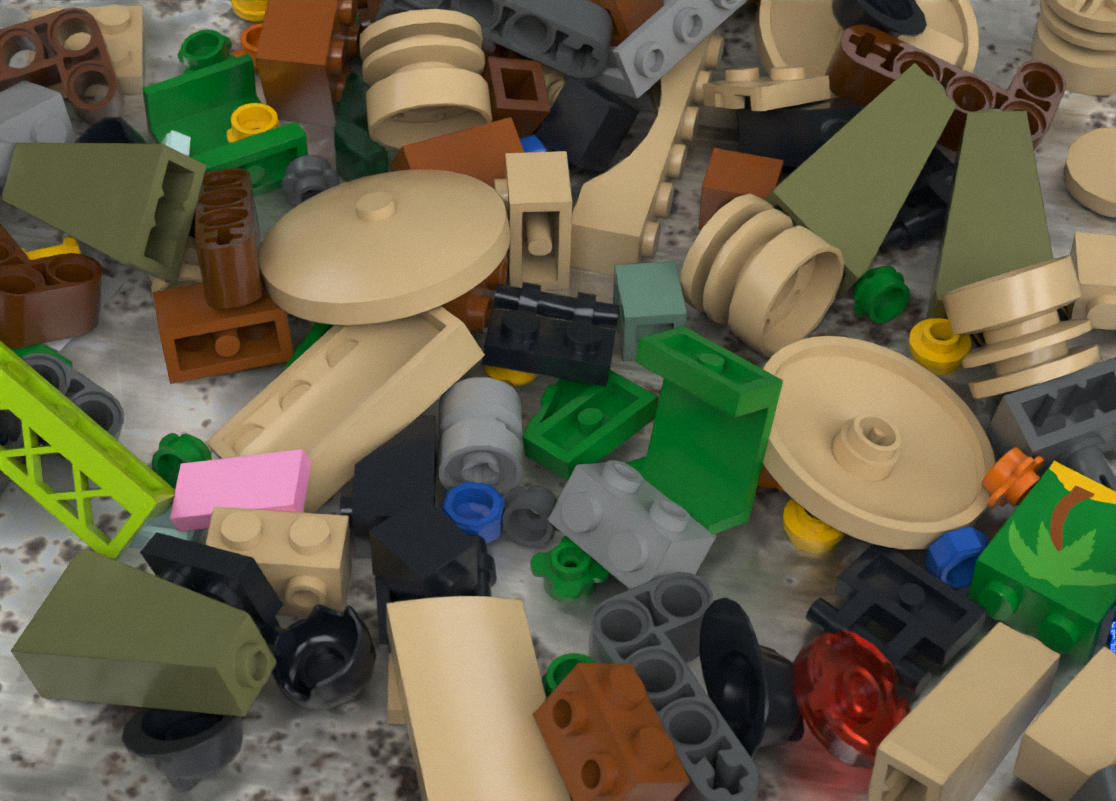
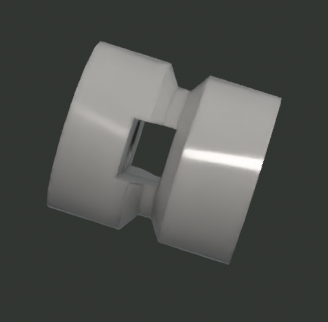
(480, 434)

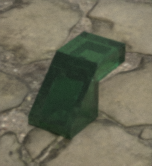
(354, 150)

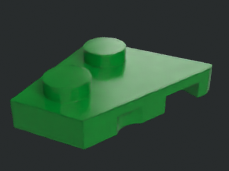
(586, 422)

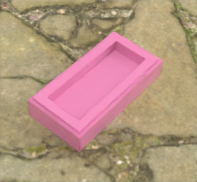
(250, 482)

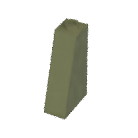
(867, 170)
(113, 197)
(993, 206)
(141, 643)

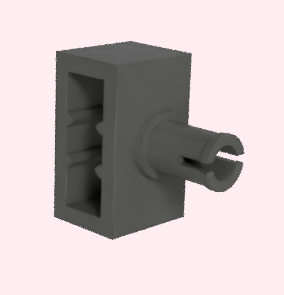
(1063, 422)

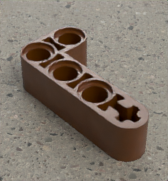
(872, 60)
(58, 65)
(228, 239)
(46, 295)

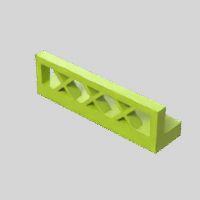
(89, 449)

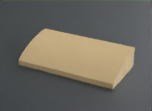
(351, 395)
(471, 699)

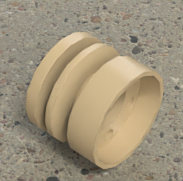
(1079, 42)
(423, 76)
(761, 274)
(1021, 326)

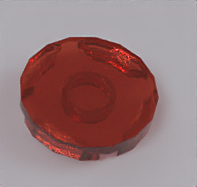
(847, 695)

